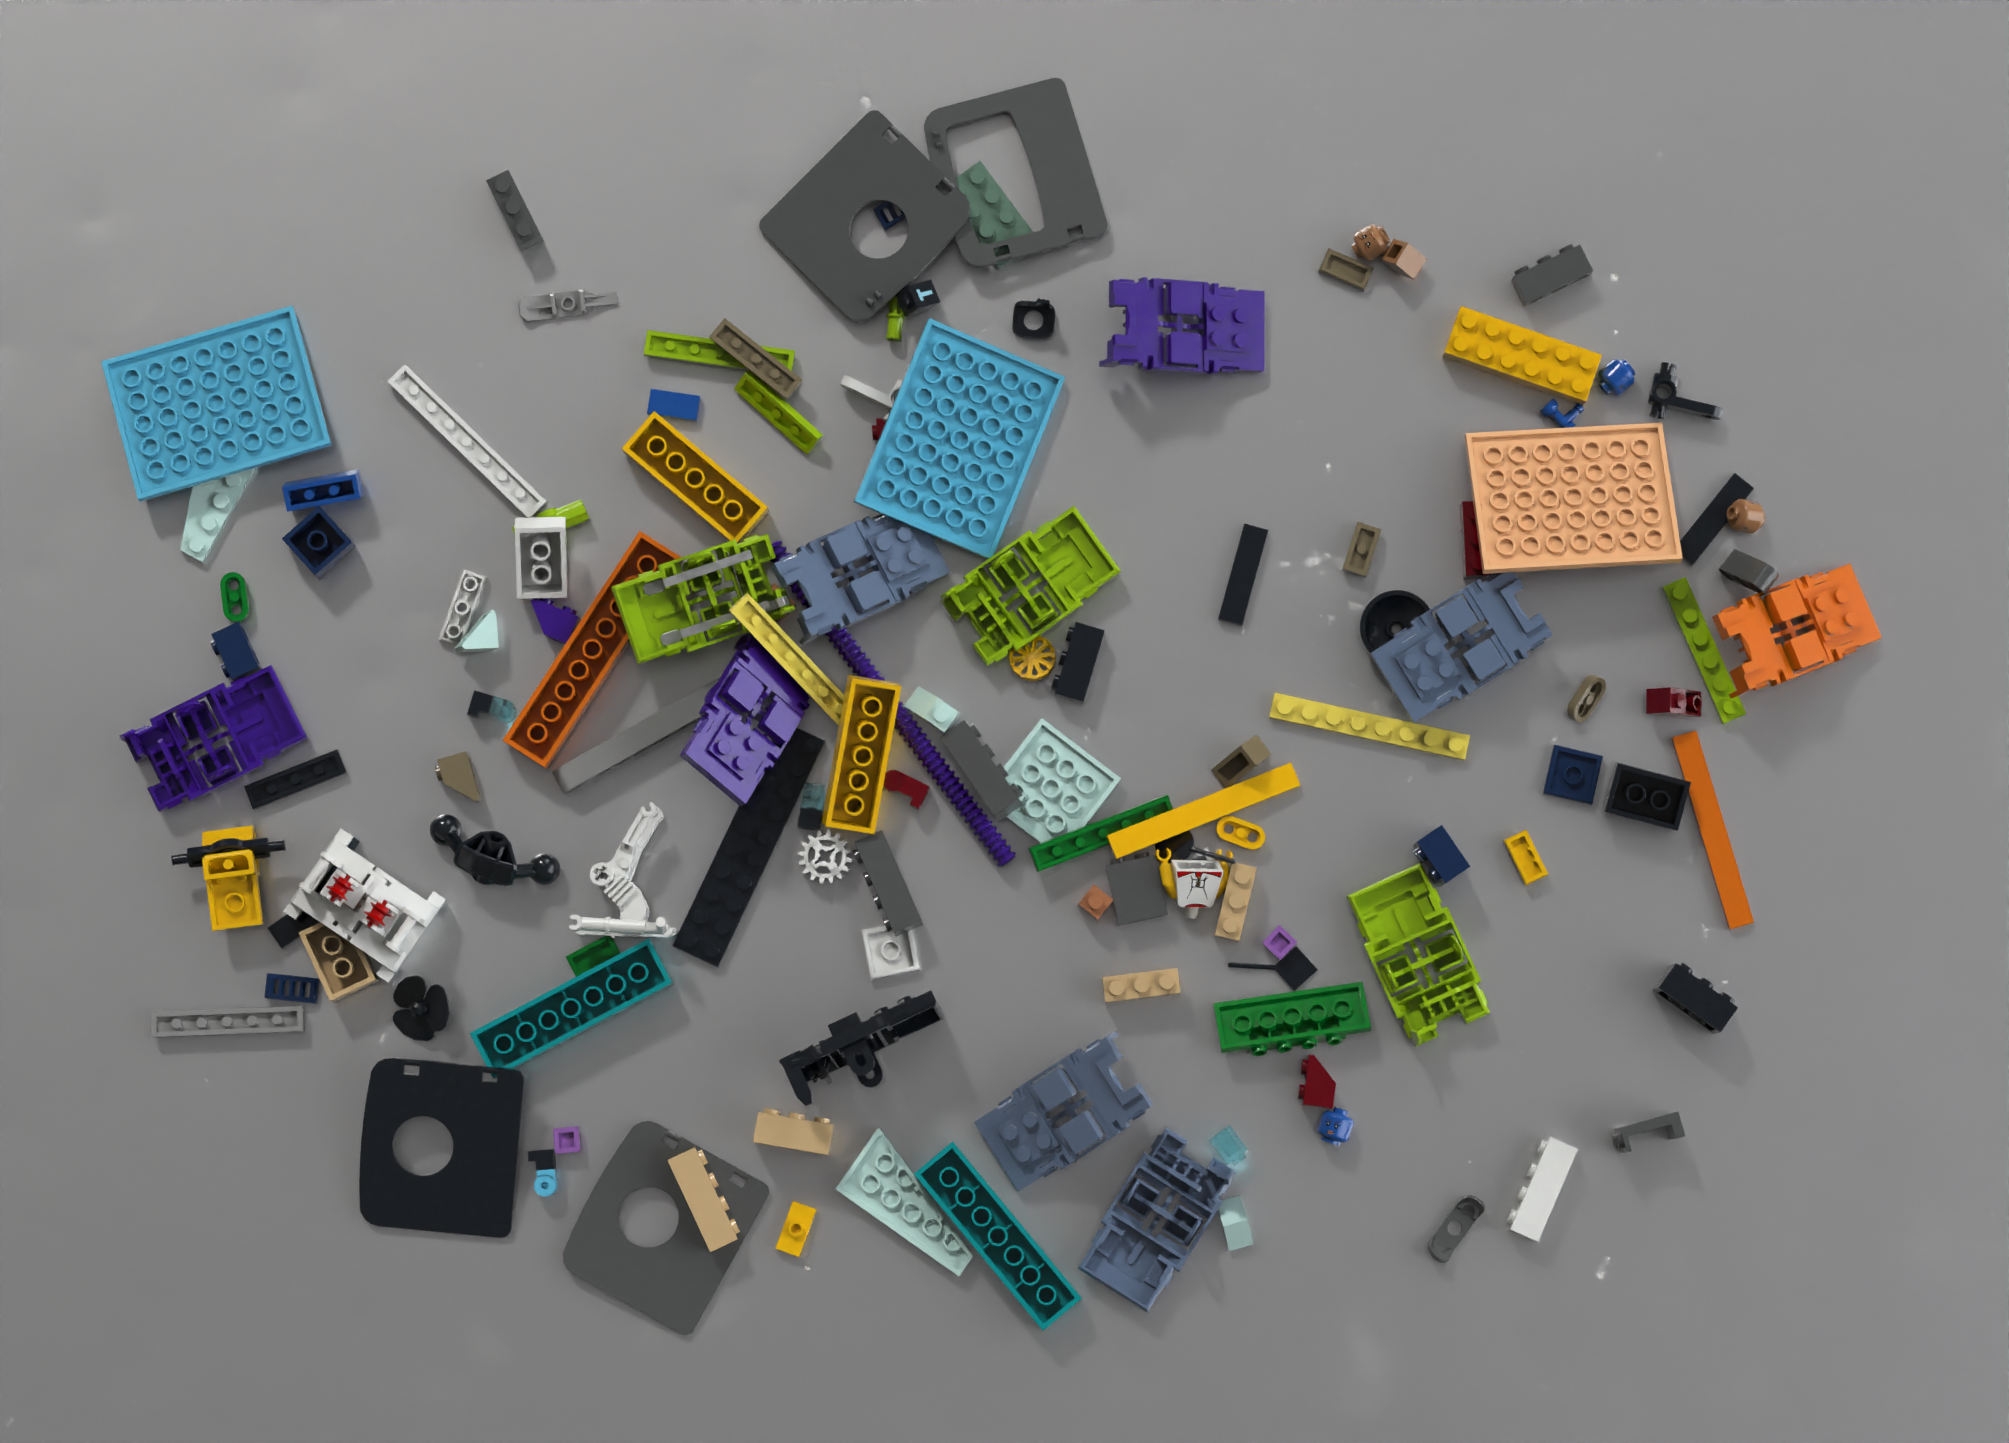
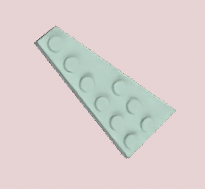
(209, 510)
(892, 1194)

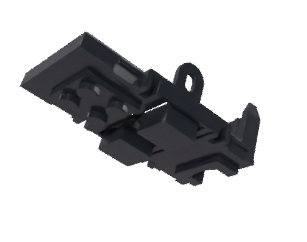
(856, 1046)

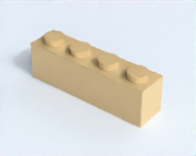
(702, 1198)

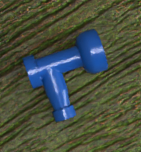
(1563, 421)

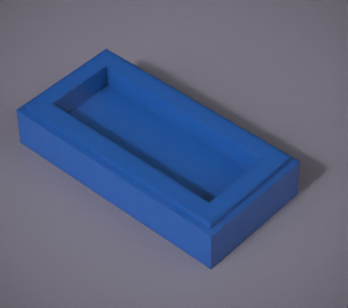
(674, 405)

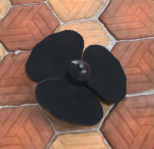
(424, 1014)

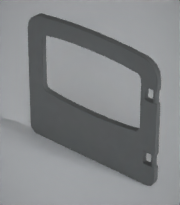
(1055, 157)

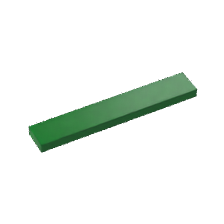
(1093, 835)

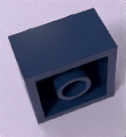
(318, 542)
(1440, 856)

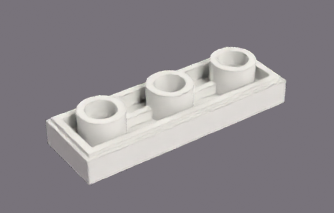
(469, 593)

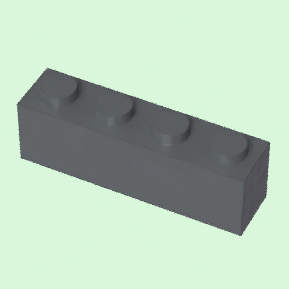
(981, 770)
(888, 883)

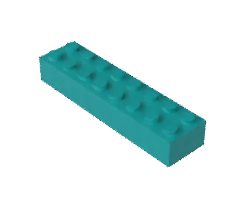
(572, 1007)
(997, 1236)

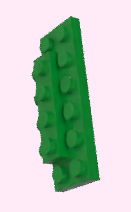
(1292, 1019)

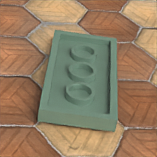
(991, 211)

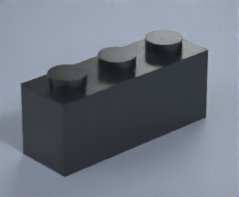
(1078, 662)

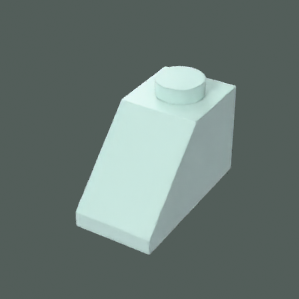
(932, 710)

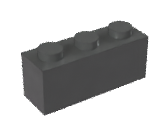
(514, 210)
(1551, 274)

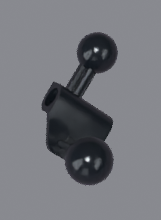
(490, 855)

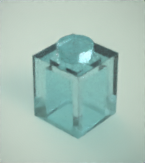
(1229, 1146)

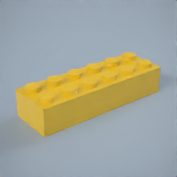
(1522, 356)
(695, 479)
(861, 754)

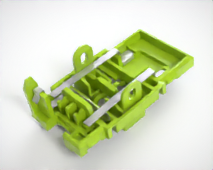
(660, 616)

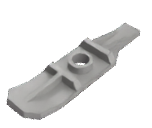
(551, 305)

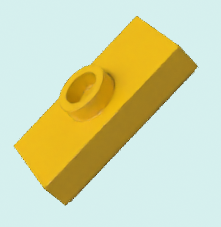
(1525, 857)
(796, 1229)

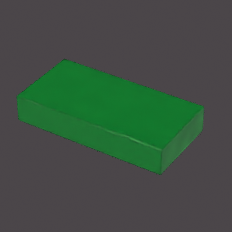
(592, 955)

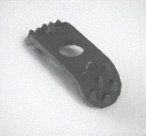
(1466, 1213)

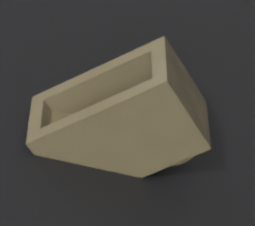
(1241, 761)
(458, 775)

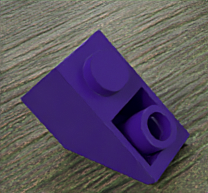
(555, 622)

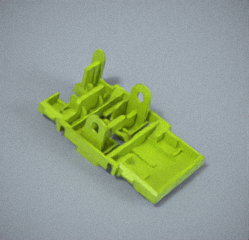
(1067, 559)
(1397, 913)

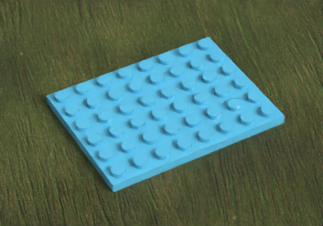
(216, 403)
(959, 439)

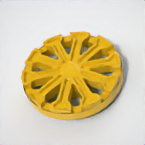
(1032, 659)

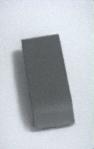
(1749, 571)

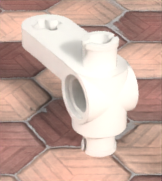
(871, 393)

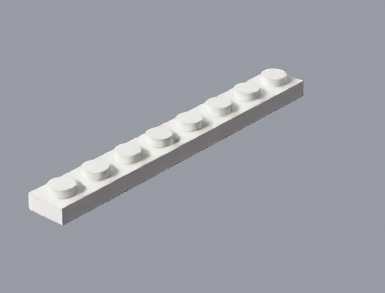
(467, 441)

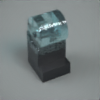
(491, 705)
(811, 807)

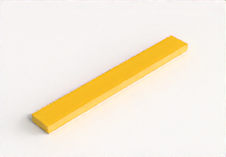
(1203, 810)

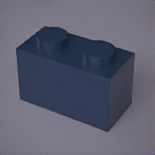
(235, 651)

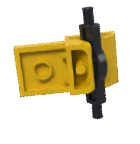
(231, 874)

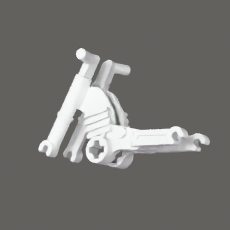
(621, 889)

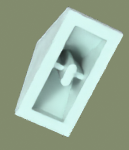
(482, 635)
(1235, 1223)

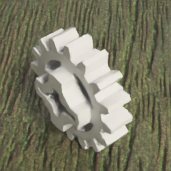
(832, 866)

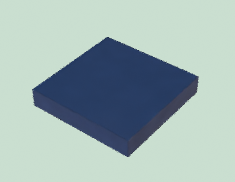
(1572, 774)

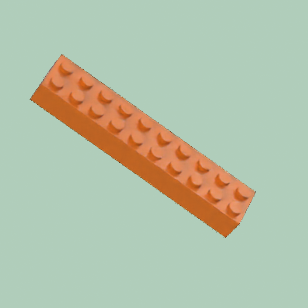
(582, 662)

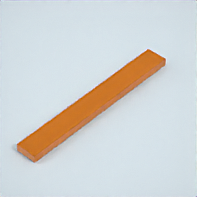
(1712, 830)

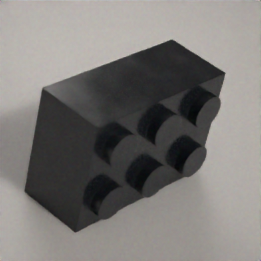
(1646, 796)
(1696, 997)

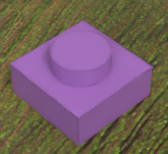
(1279, 942)
(566, 1140)

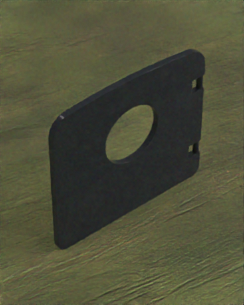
(478, 1182)

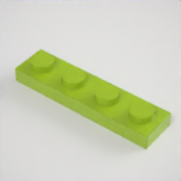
(778, 412)

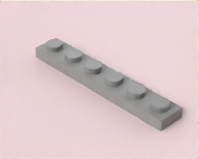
(227, 1021)

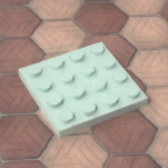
(1057, 783)

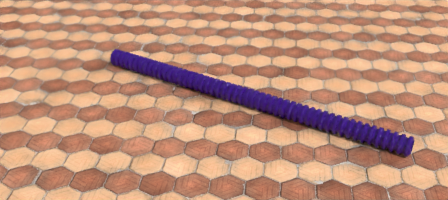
(917, 740)

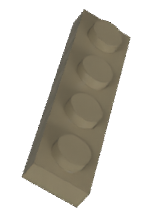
(755, 359)

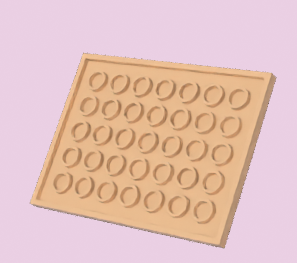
(1572, 498)

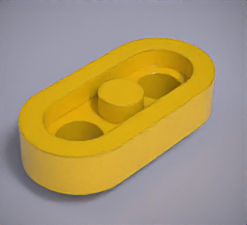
(1240, 832)

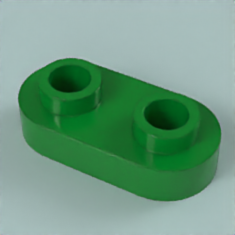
(234, 598)

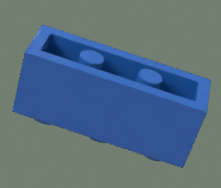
(322, 490)

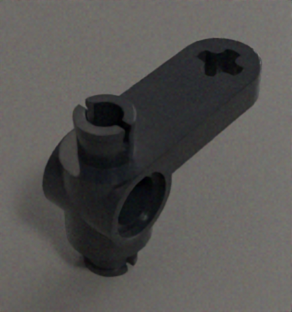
(1668, 381)

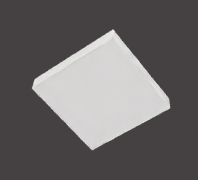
(889, 953)

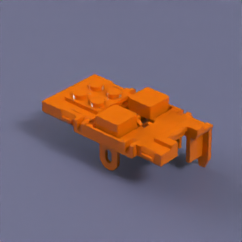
(1831, 611)

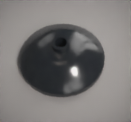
(1385, 611)

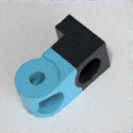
(545, 1170)

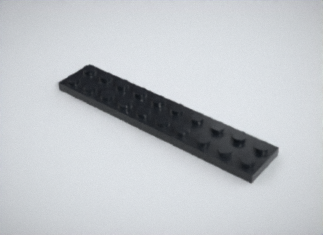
(746, 852)

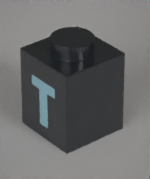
(918, 298)

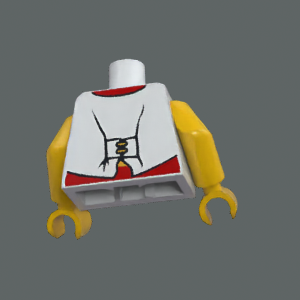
(1194, 882)

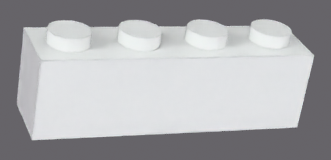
(1542, 1188)

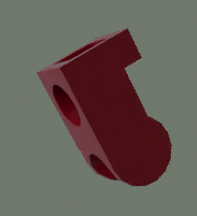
(901, 783)

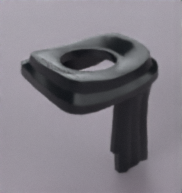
(1044, 308)

